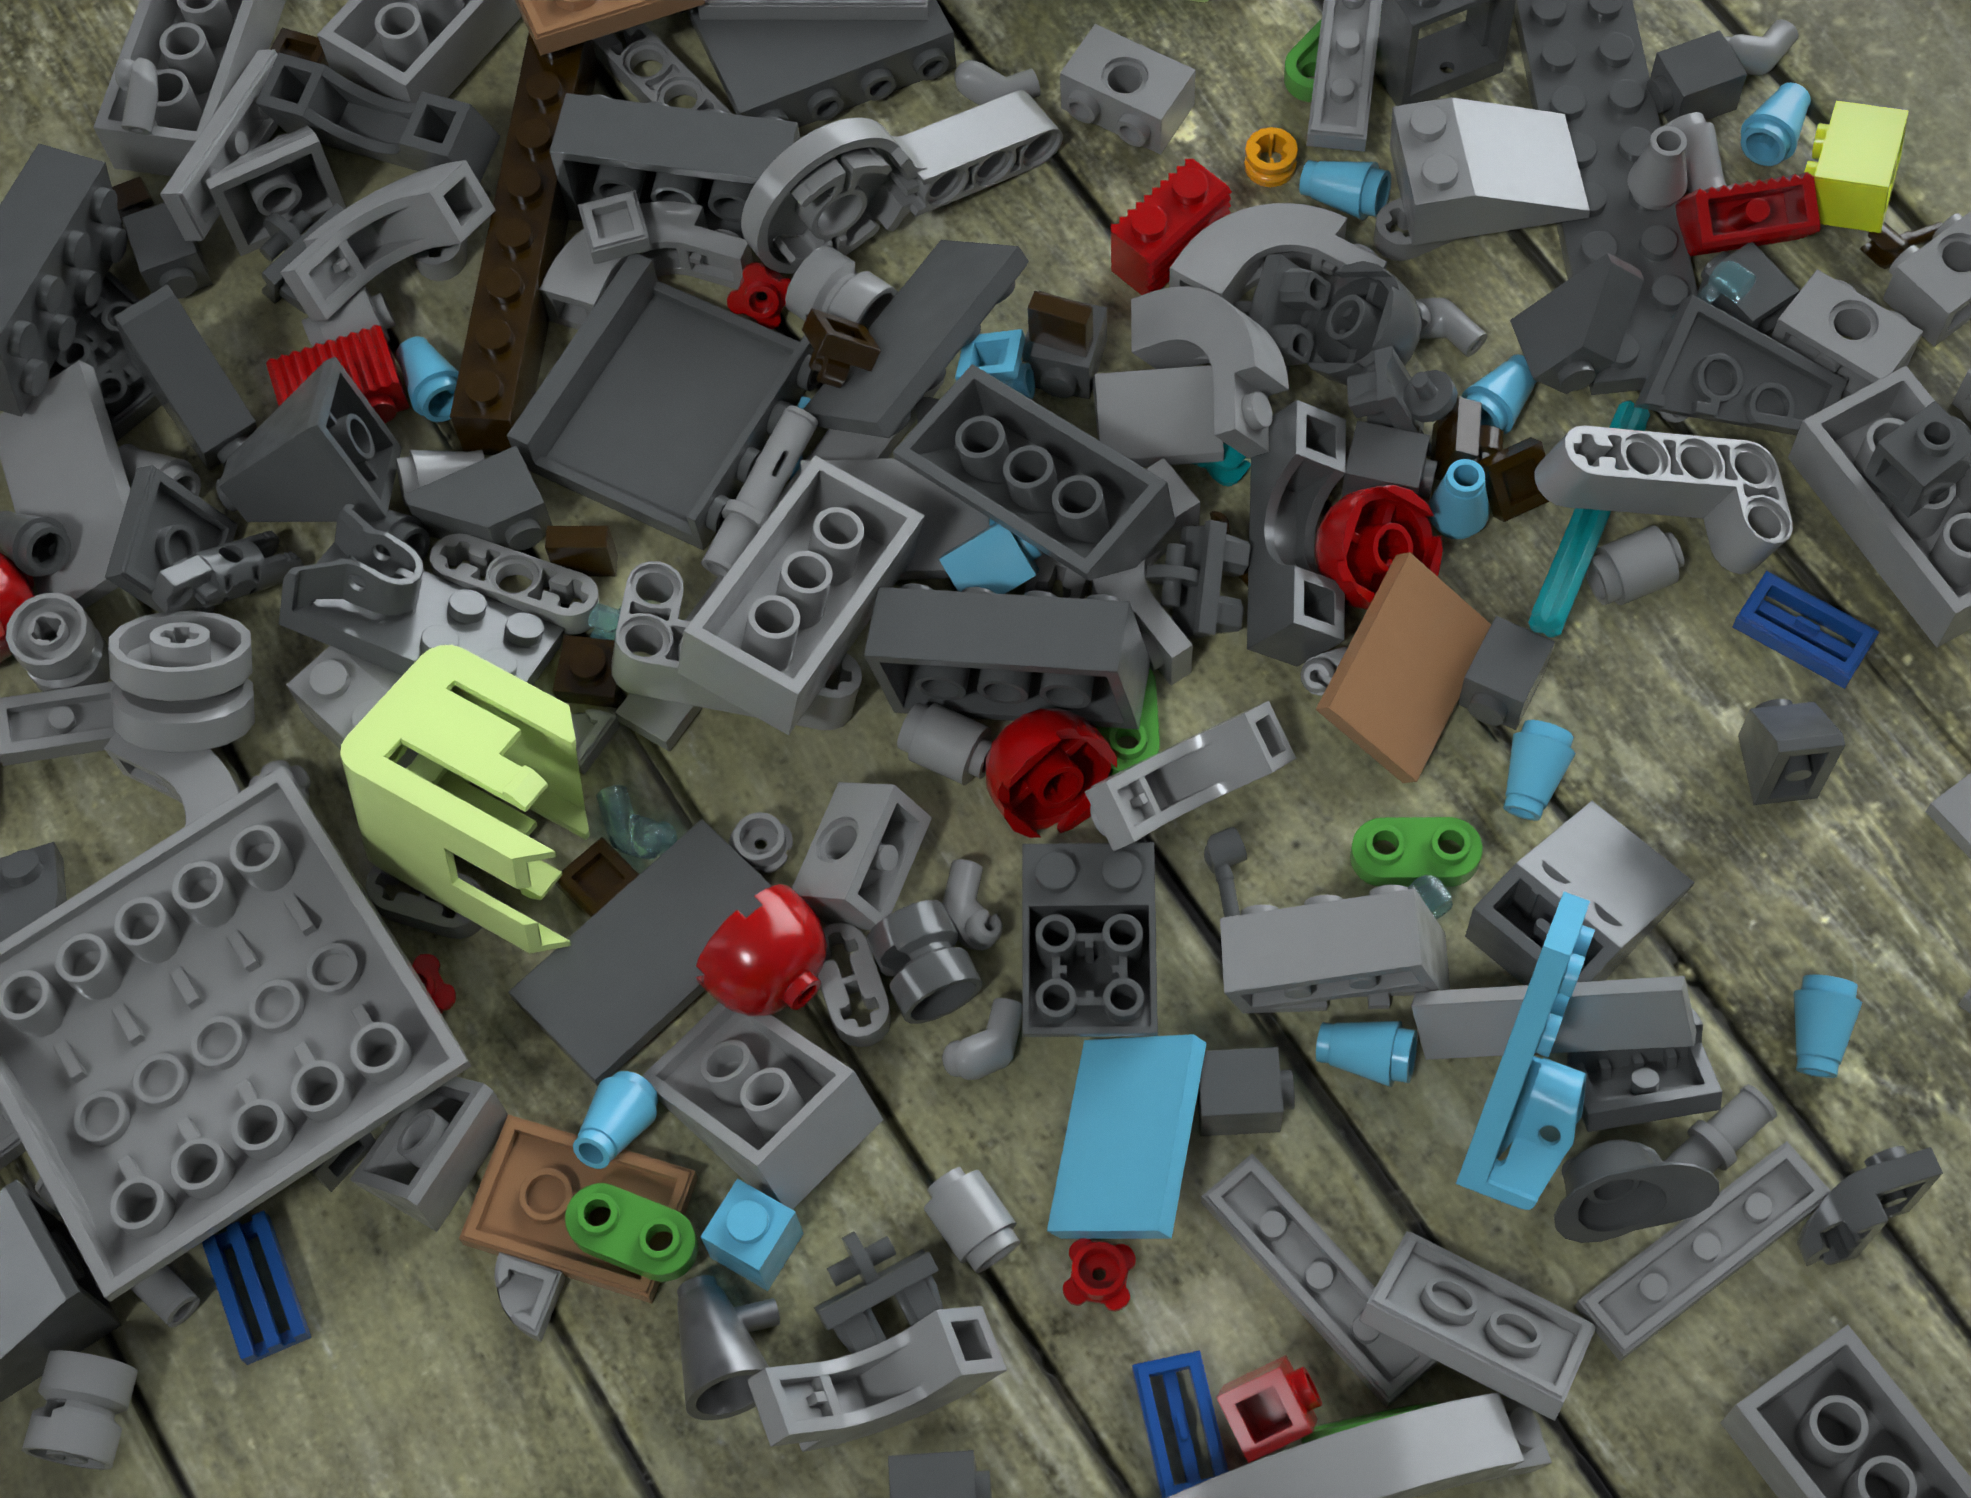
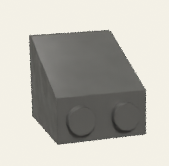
(44, 1290)

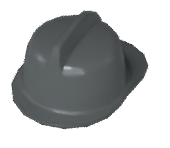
(1627, 1189)

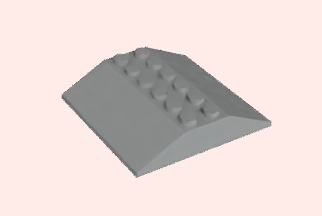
(208, 1031)

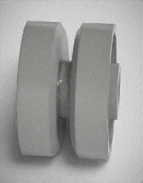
(181, 681)

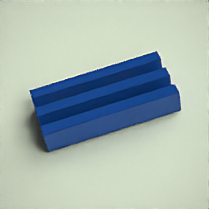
(1801, 638)
(238, 1237)
(1167, 1368)

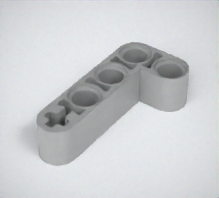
(1669, 474)
(660, 633)

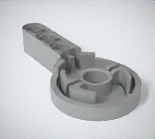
(856, 175)

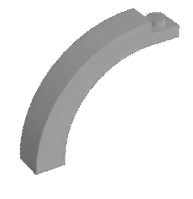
(1397, 1455)

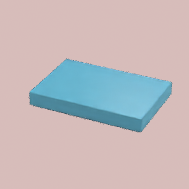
(1127, 1138)

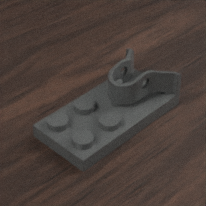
(397, 611)

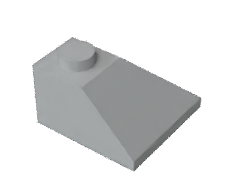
(274, 178)

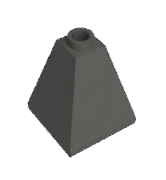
(314, 456)

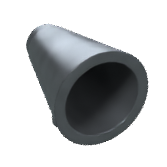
(718, 1348)

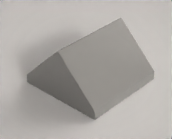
(1158, 415)
(433, 1150)

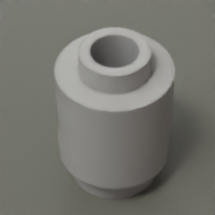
(357, 313)
(1635, 566)
(945, 742)
(971, 1218)

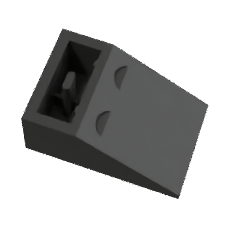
(1589, 858)
(1089, 940)

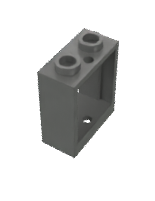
(1471, 48)

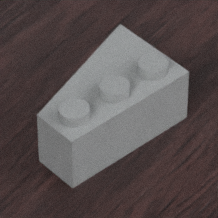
(1333, 951)

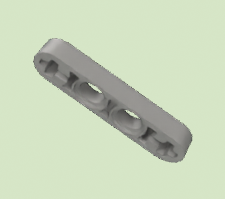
(668, 83)

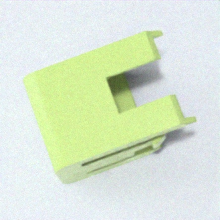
(468, 728)

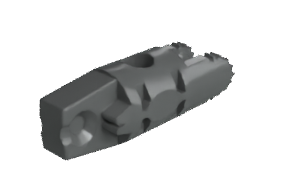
(223, 573)

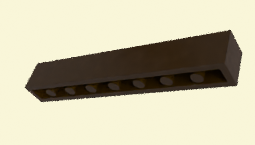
(522, 241)

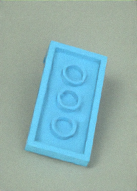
(1532, 1097)

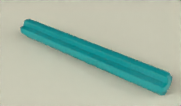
(1577, 548)

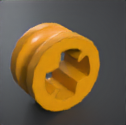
(1270, 141)

